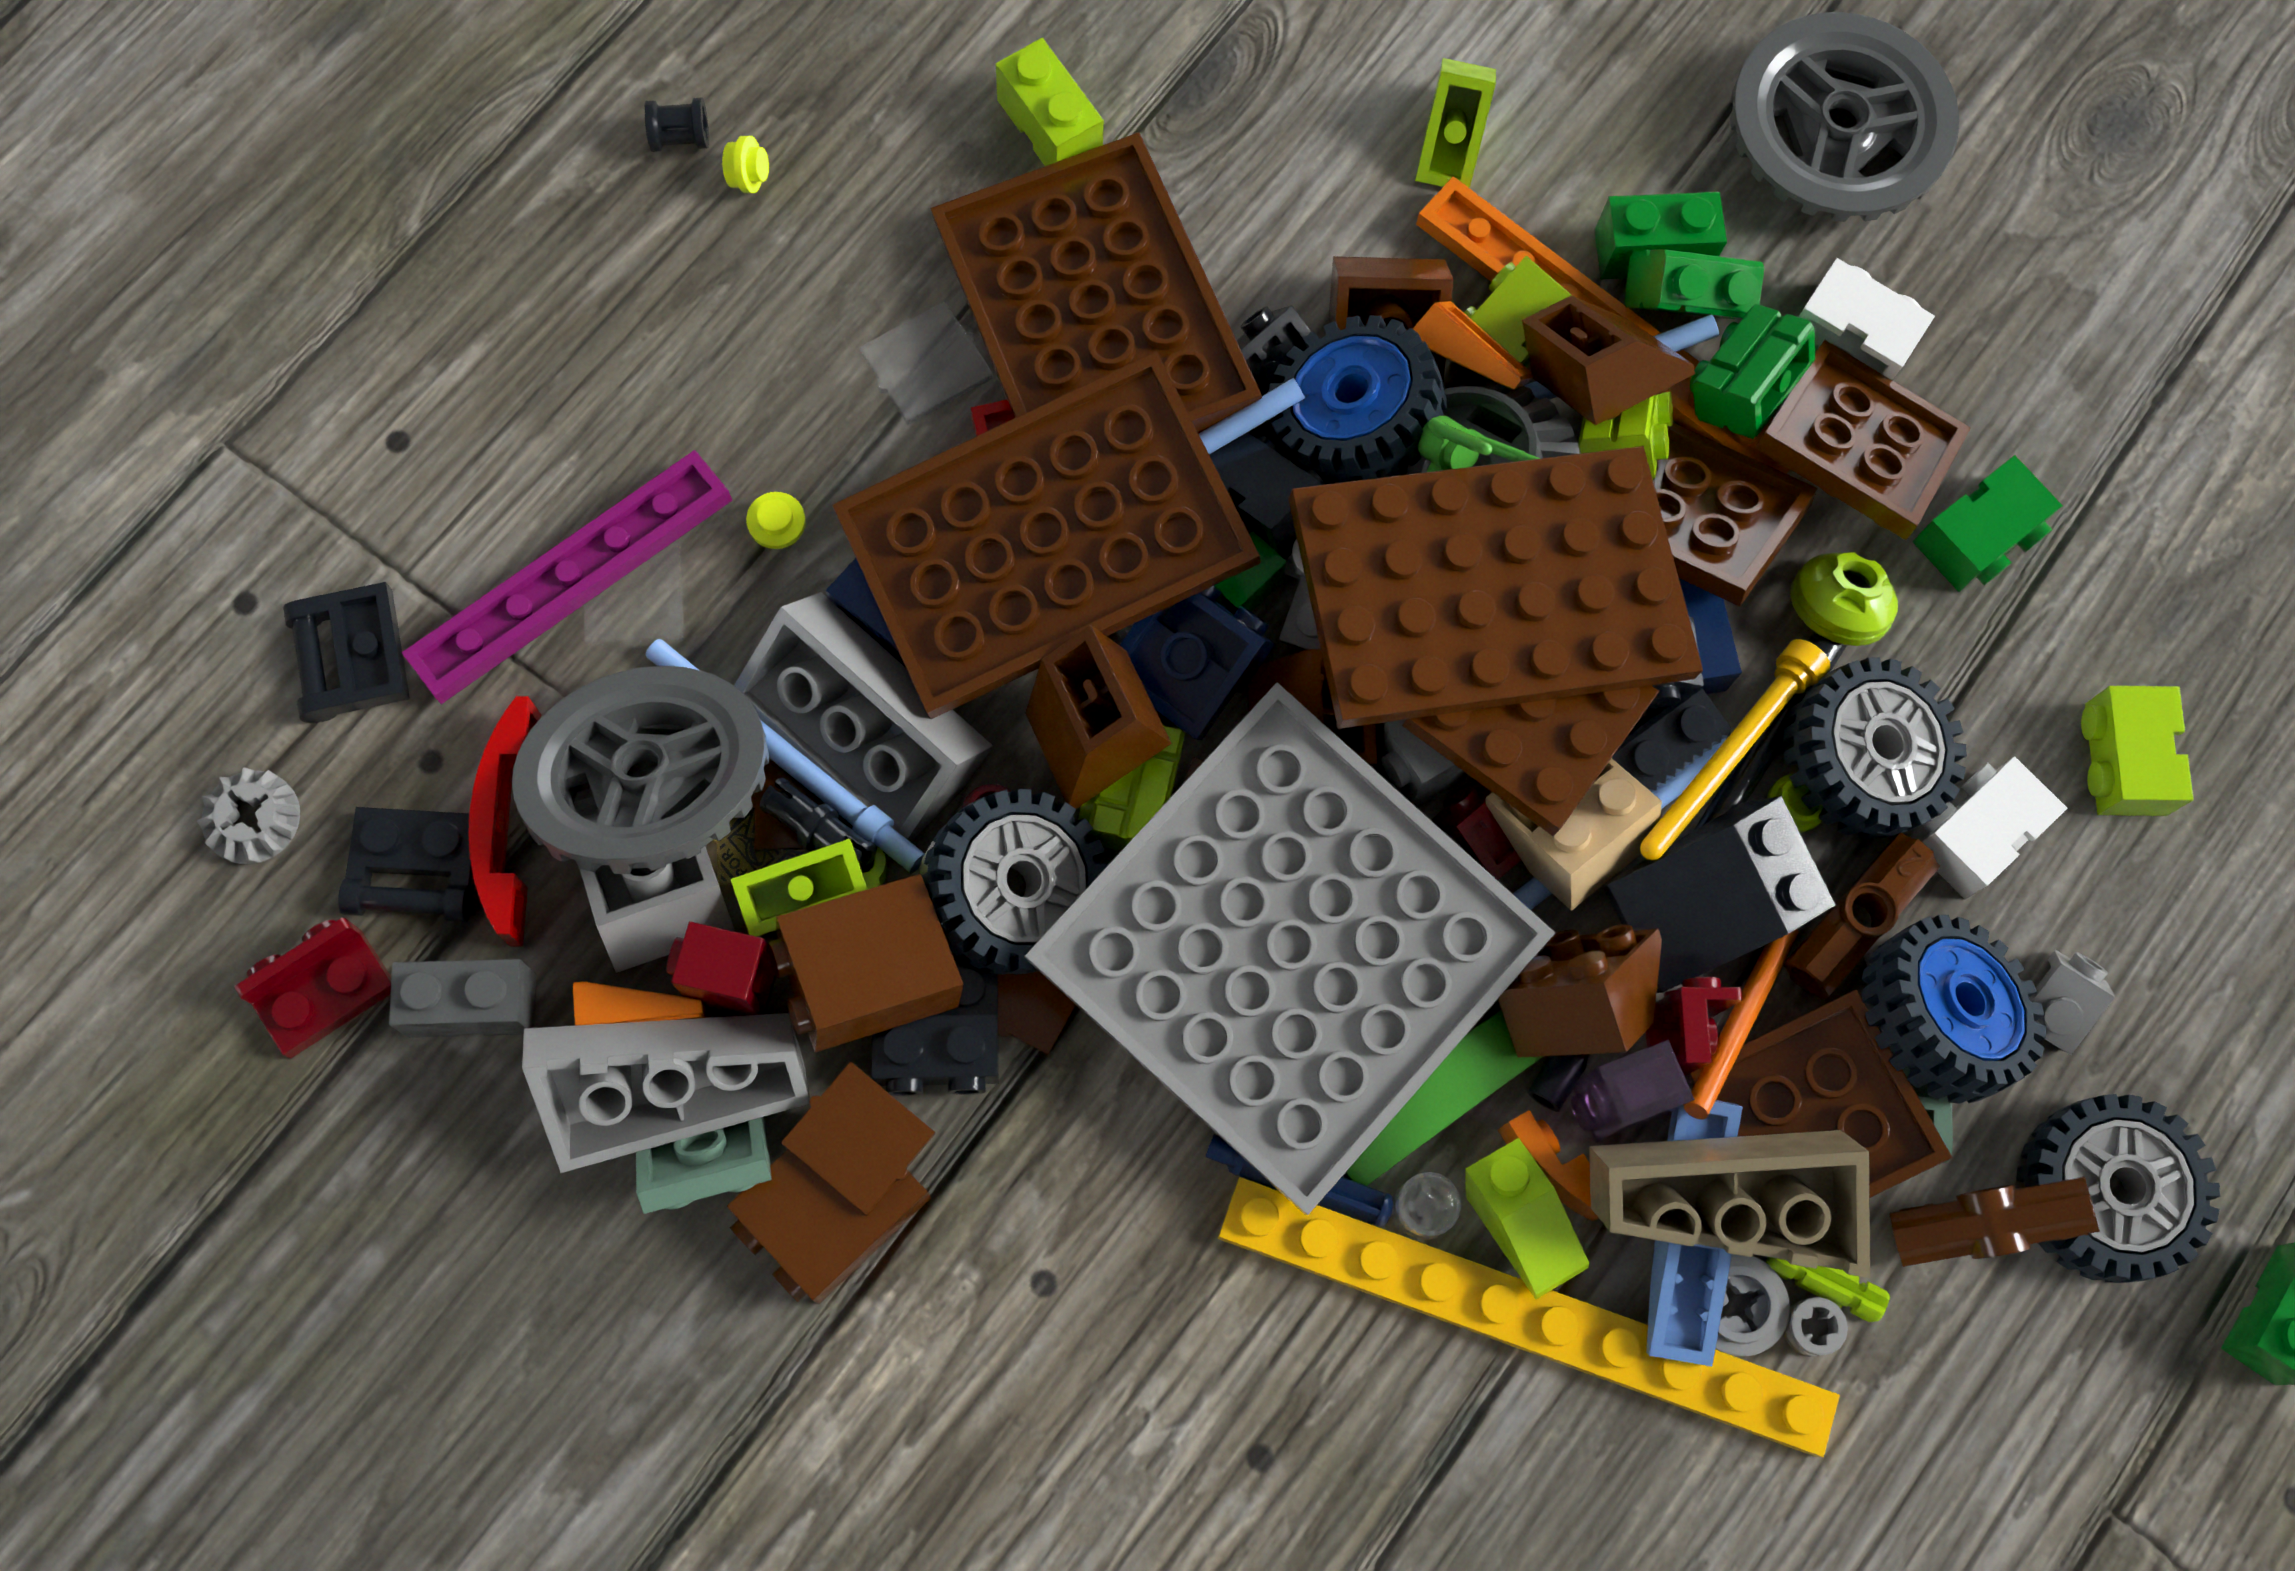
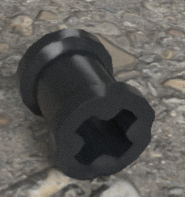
(676, 124)

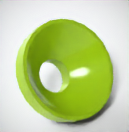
(1838, 607)

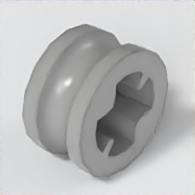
(1825, 1343)

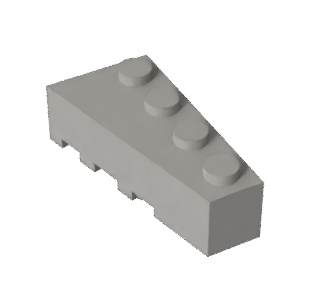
(658, 1081)

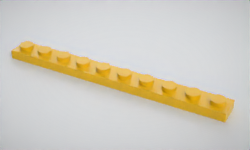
(1507, 1312)

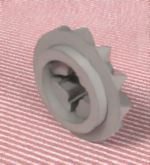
(276, 817)
(1766, 1314)

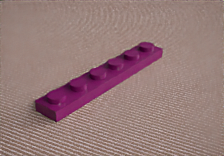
(567, 576)

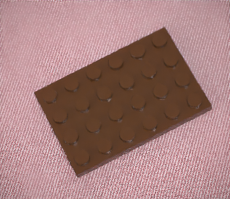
(1090, 274)
(1044, 529)
(1492, 586)

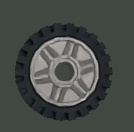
(1874, 748)
(972, 866)
(2161, 1179)

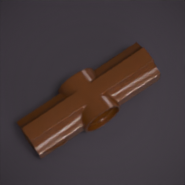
(1884, 892)
(1994, 1221)

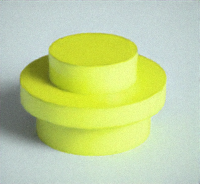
(745, 164)
(776, 520)

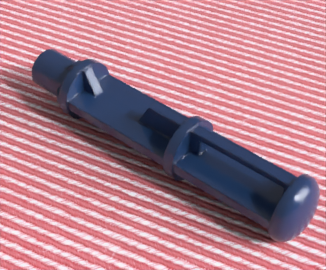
(1344, 1197)

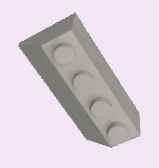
(859, 714)

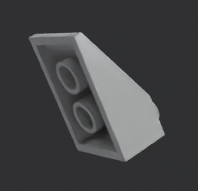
(648, 909)

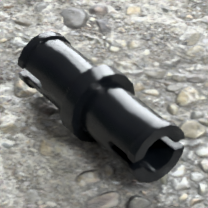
(813, 823)

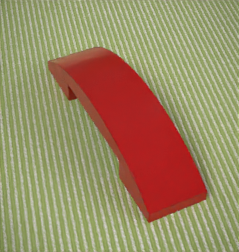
(500, 892)

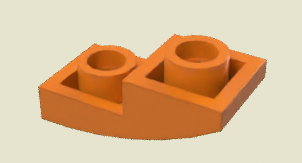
(1570, 1179)

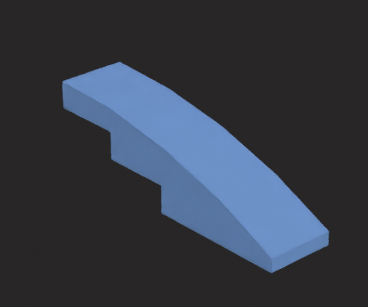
(1690, 1280)

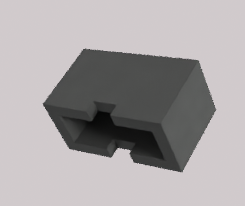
(462, 998)

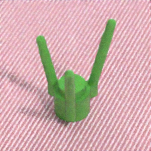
(1455, 447)

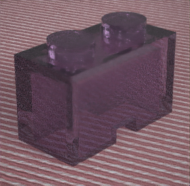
(1630, 1092)

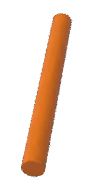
(1739, 1025)

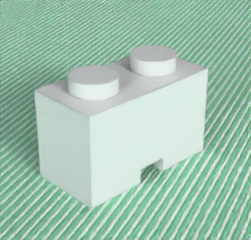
(1866, 318)
(1990, 825)

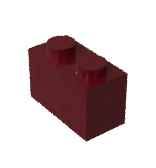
(722, 970)

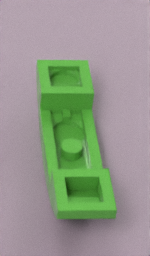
(1464, 1079)

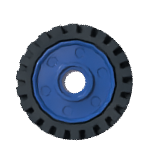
(1362, 400)
(1953, 1009)

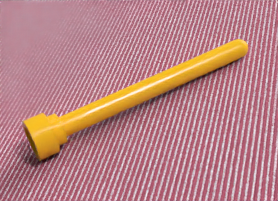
(1797, 669)

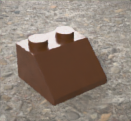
(1390, 289)

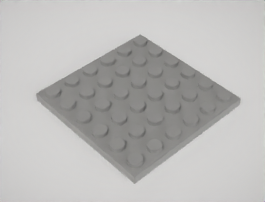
(1290, 947)

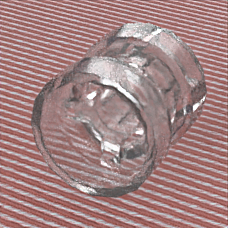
(1435, 1203)

